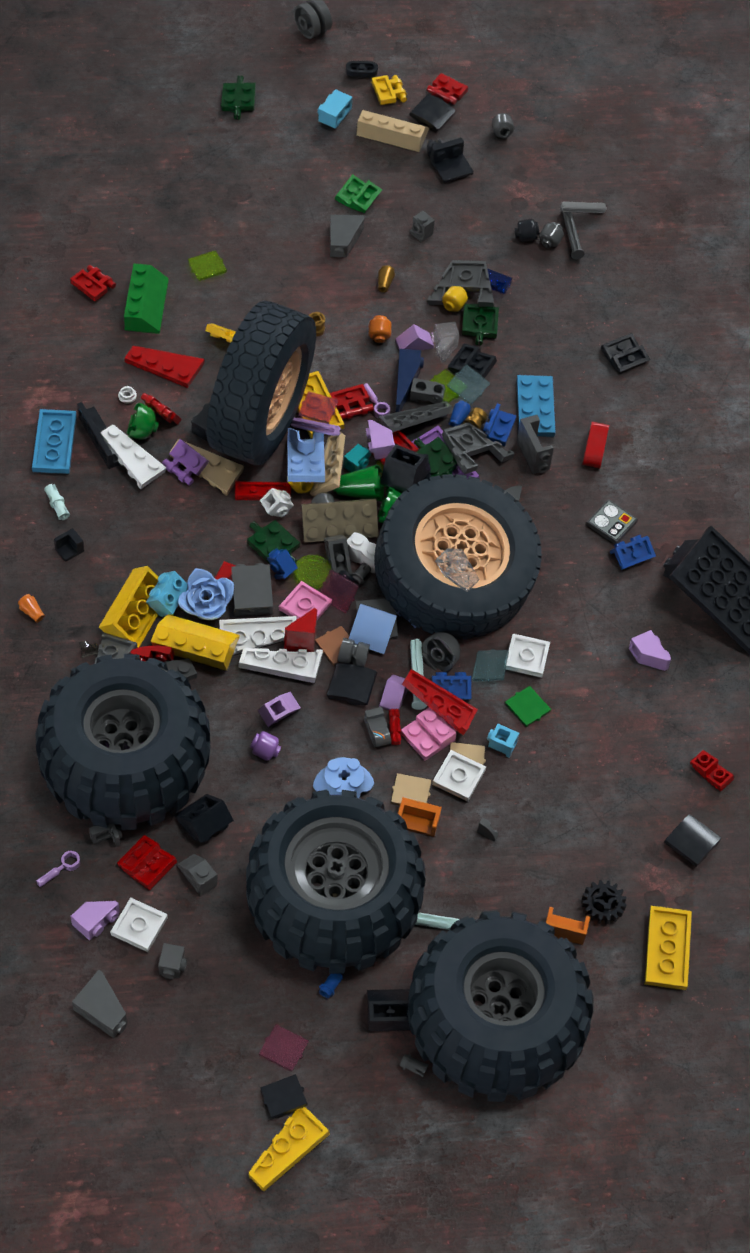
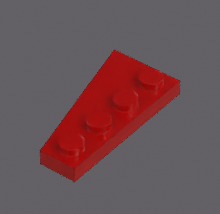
(170, 366)
(445, 704)

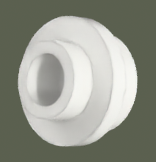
(127, 394)

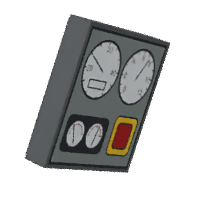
(611, 521)

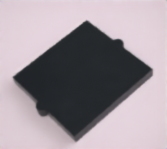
(284, 1096)

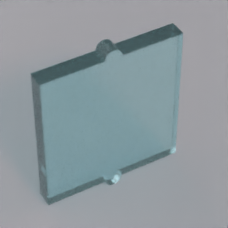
(468, 384)
(490, 665)

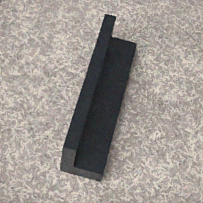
(94, 426)

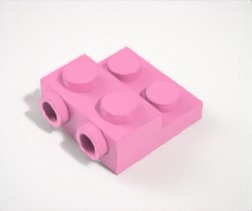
(428, 733)

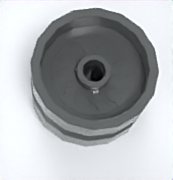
(312, 18)

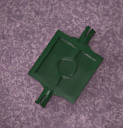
(238, 97)
(480, 322)
(440, 456)
(270, 538)

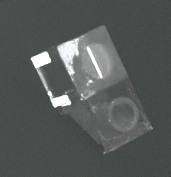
(446, 339)
(457, 568)

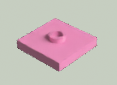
(303, 600)

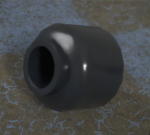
(527, 230)

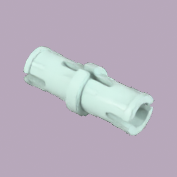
(57, 501)

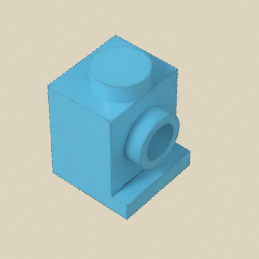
(503, 739)

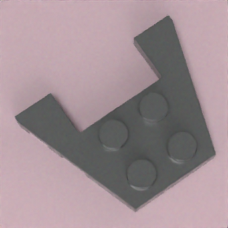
(469, 275)
(469, 440)

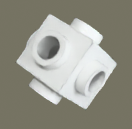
(277, 502)

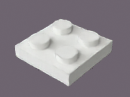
(527, 655)
(459, 775)
(139, 924)

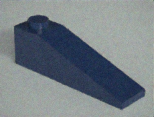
(408, 368)

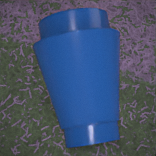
(460, 412)

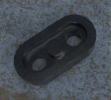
(361, 68)

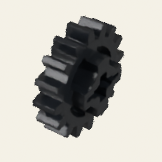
(604, 901)

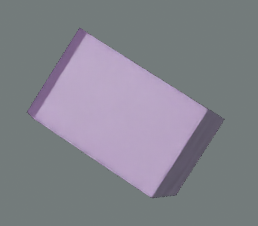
(414, 339)
(393, 693)

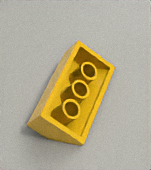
(130, 614)
(196, 641)

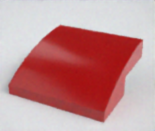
(147, 862)

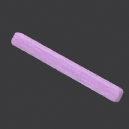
(315, 426)

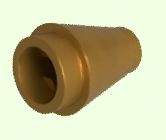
(385, 278)

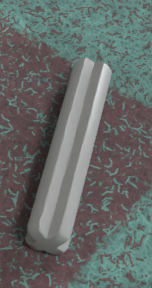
(585, 207)

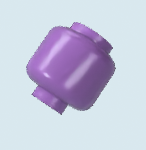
(265, 745)

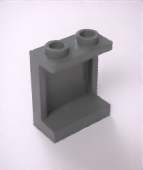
(537, 457)
(252, 589)

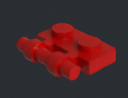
(447, 89)
(90, 285)
(350, 397)
(161, 409)

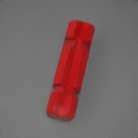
(394, 725)

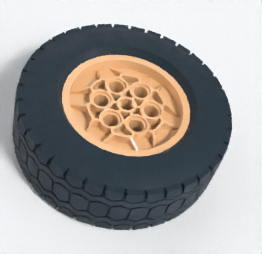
(261, 382)
(421, 525)

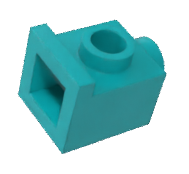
(356, 458)

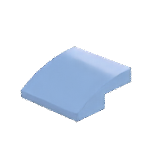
(372, 627)

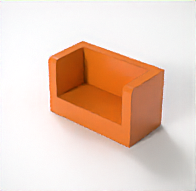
(420, 816)
(568, 928)

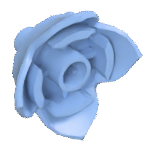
(203, 584)
(331, 777)

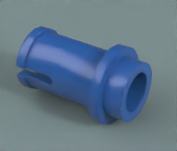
(327, 989)

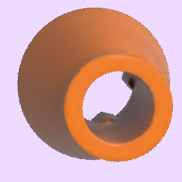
(30, 607)

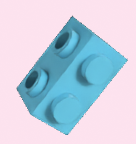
(334, 108)
(165, 594)

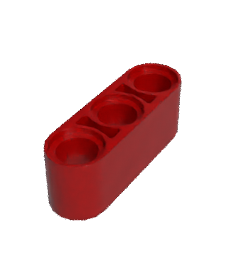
(596, 445)

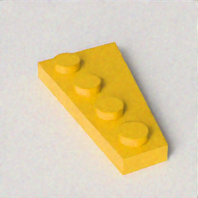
(295, 1140)

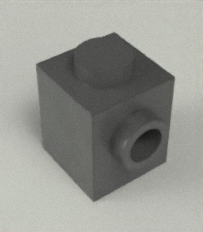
(172, 961)

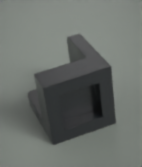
(69, 545)

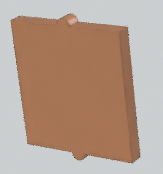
(331, 643)

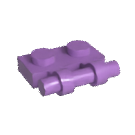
(189, 458)

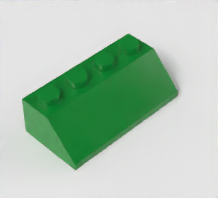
(145, 299)

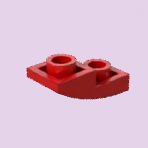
(160, 653)
(709, 769)

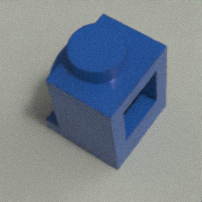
(281, 563)

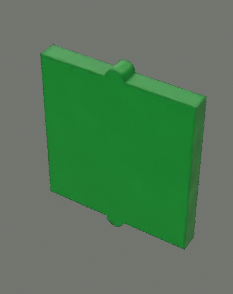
(527, 706)

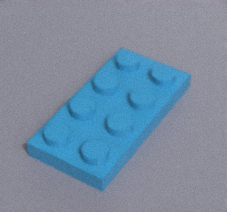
(537, 398)
(54, 441)

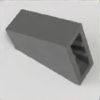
(344, 233)
(101, 1006)

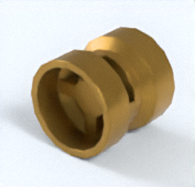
(319, 320)
(476, 417)

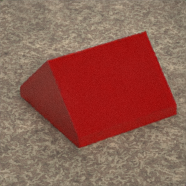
(301, 633)

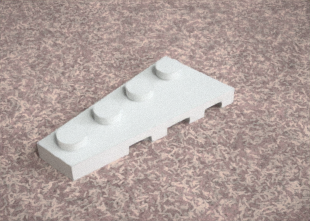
(138, 462)
(257, 631)
(294, 665)

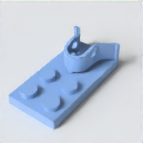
(305, 457)

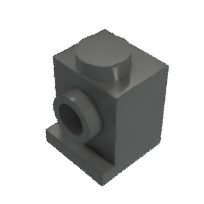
(422, 226)

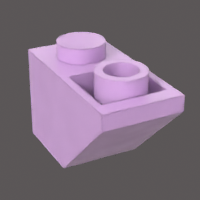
(381, 439)
(649, 651)
(278, 708)
(94, 916)

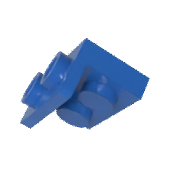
(499, 425)
(633, 552)
(457, 685)

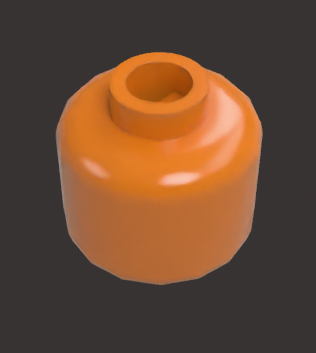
(380, 329)

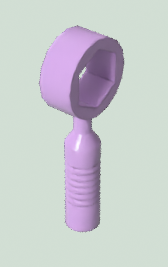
(382, 405)
(55, 871)

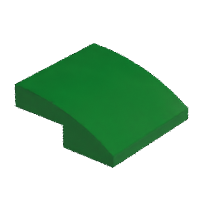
(358, 194)

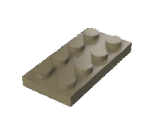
(339, 518)

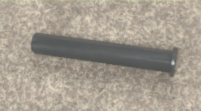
(577, 252)

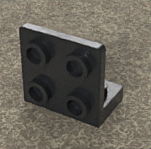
(450, 161)

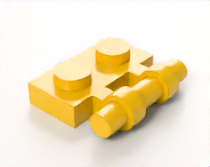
(384, 89)

